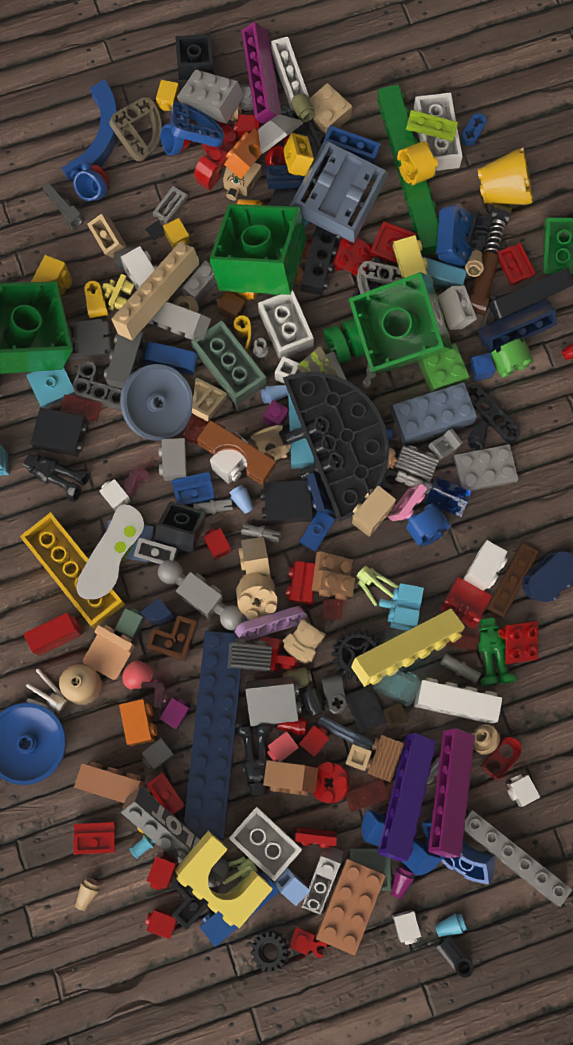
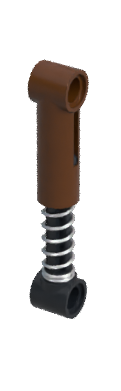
(482, 285)

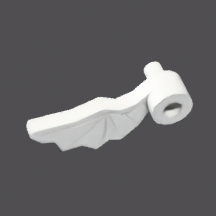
(370, 375)

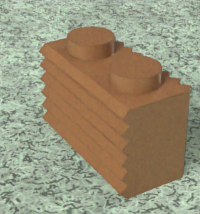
(384, 758)

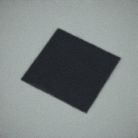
(155, 230)

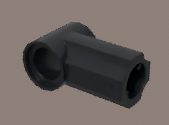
(454, 956)

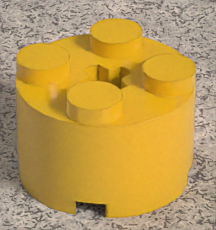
(417, 163)

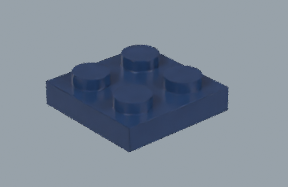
(320, 496)

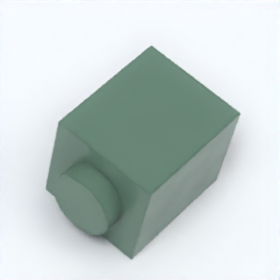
(130, 623)

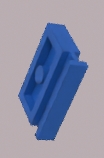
(193, 489)

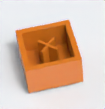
(137, 722)

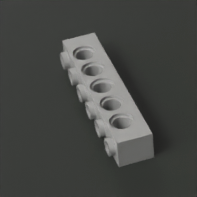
(516, 858)

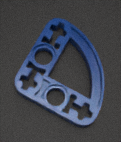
(210, 134)

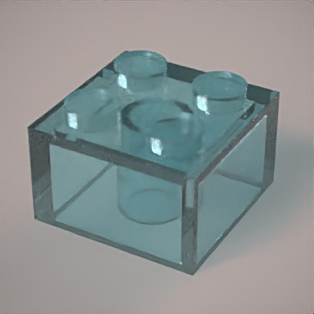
(399, 687)

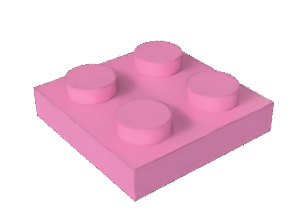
(405, 505)

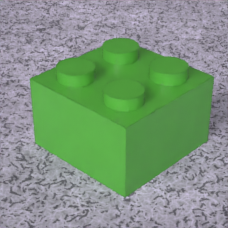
(444, 370)

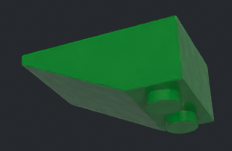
(557, 245)

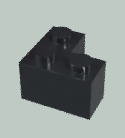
(190, 908)

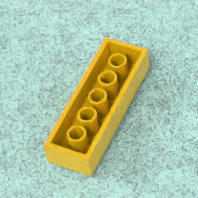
(65, 563)

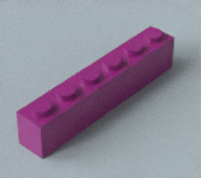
(261, 73)
(451, 794)

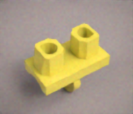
(121, 286)

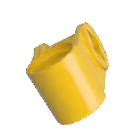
(95, 303)

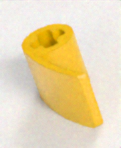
(243, 332)

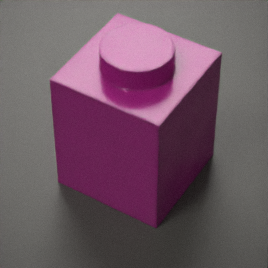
(275, 414)
(175, 713)

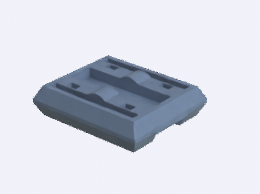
(339, 191)

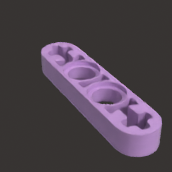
(253, 628)

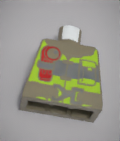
(317, 362)

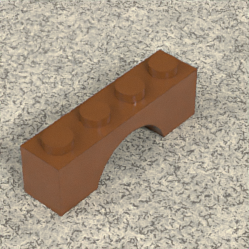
(216, 439)

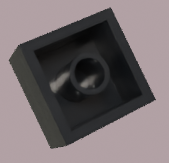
(192, 54)
(180, 527)

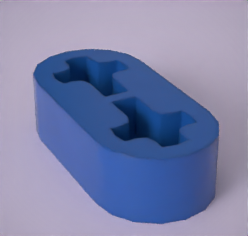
(470, 127)

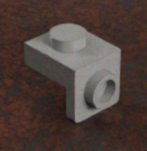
(445, 445)

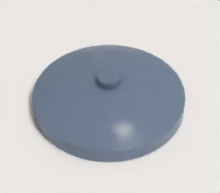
(156, 402)

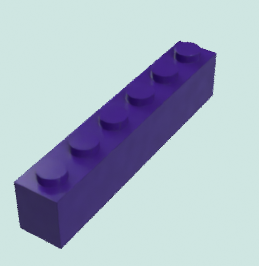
(407, 797)

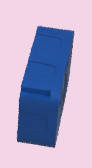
(453, 231)

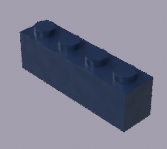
(518, 326)

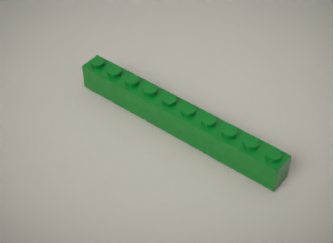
(417, 196)

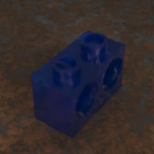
(448, 496)

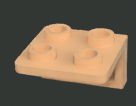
(108, 652)

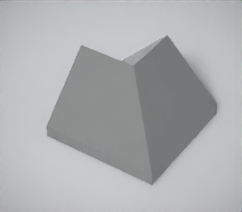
(276, 130)

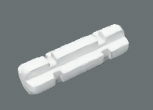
(412, 480)

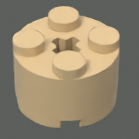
(256, 595)

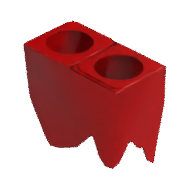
(516, 746)

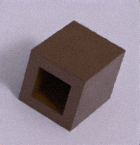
(231, 305)

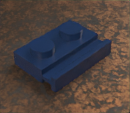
(280, 178)

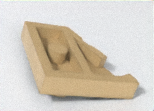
(206, 399)

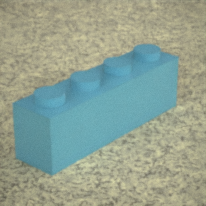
(300, 451)

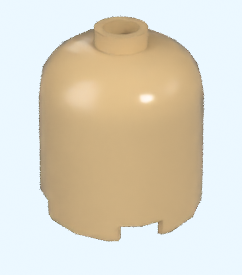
(87, 688)

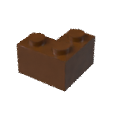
(175, 644)

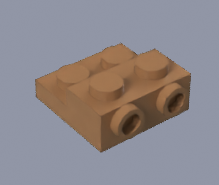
(333, 576)

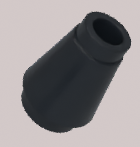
(478, 437)

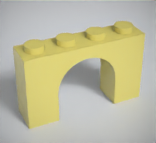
(236, 905)

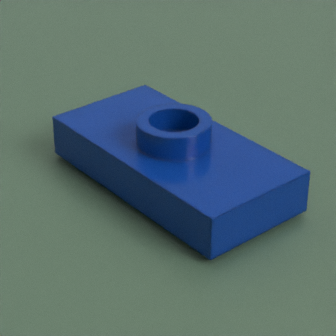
(317, 531)

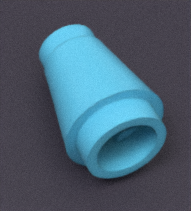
(452, 925)

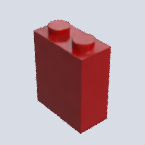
(53, 634)

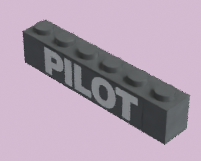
(167, 831)

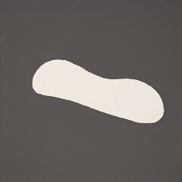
(103, 565)

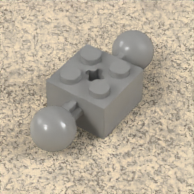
(199, 595)

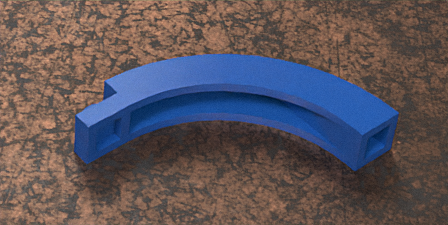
(106, 137)

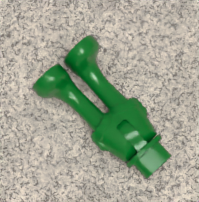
(492, 643)

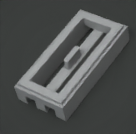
(156, 213)

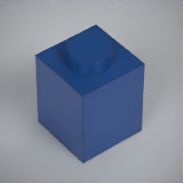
(481, 367)

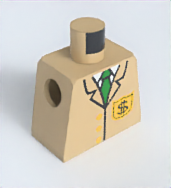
(244, 185)

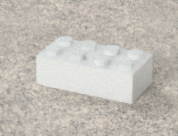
(447, 152)
(458, 702)

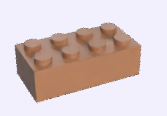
(350, 906)

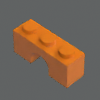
(244, 153)

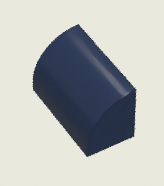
(157, 613)

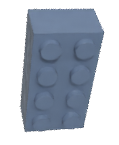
(433, 414)

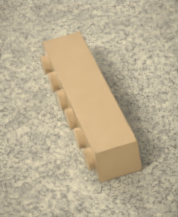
(155, 291)

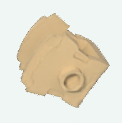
(271, 436)
(303, 642)

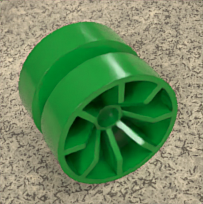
(344, 341)

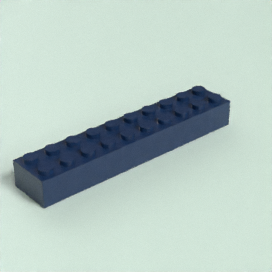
(213, 738)

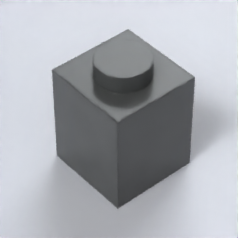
(157, 754)

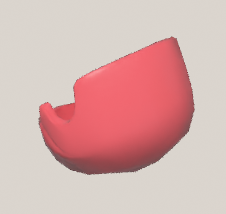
(136, 674)

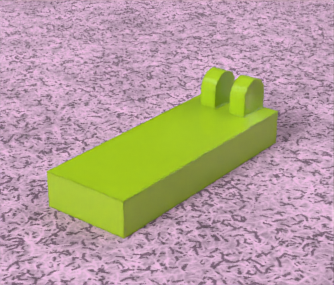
(432, 125)

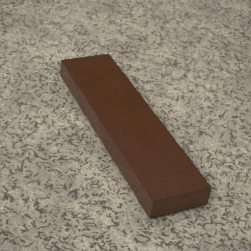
(512, 580)

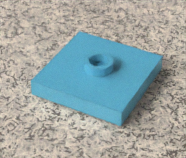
(50, 386)

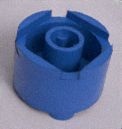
(428, 525)

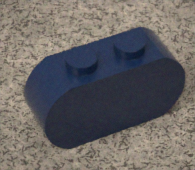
(549, 577)

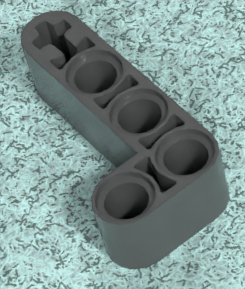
(94, 387)

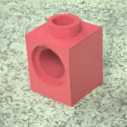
(282, 747)

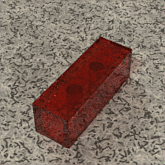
(465, 642)

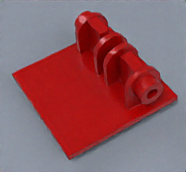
(352, 255)
(466, 602)
(520, 642)

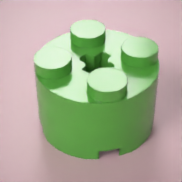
(512, 357)

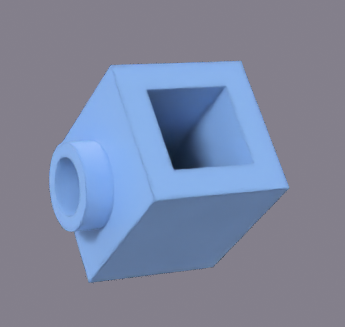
(291, 886)

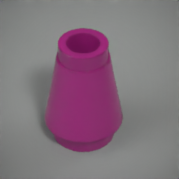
(402, 881)

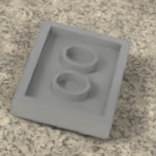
(486, 468)

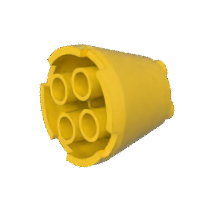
(506, 180)

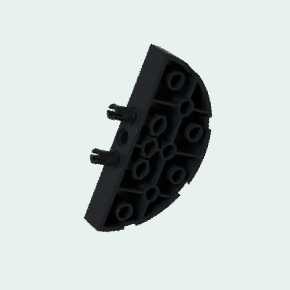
(343, 435)

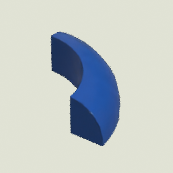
(420, 860)
(472, 863)

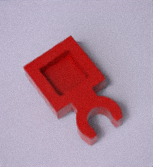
(303, 942)

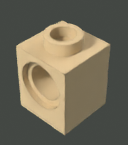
(358, 757)

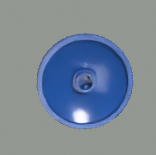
(30, 743)

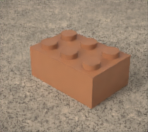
(108, 782)

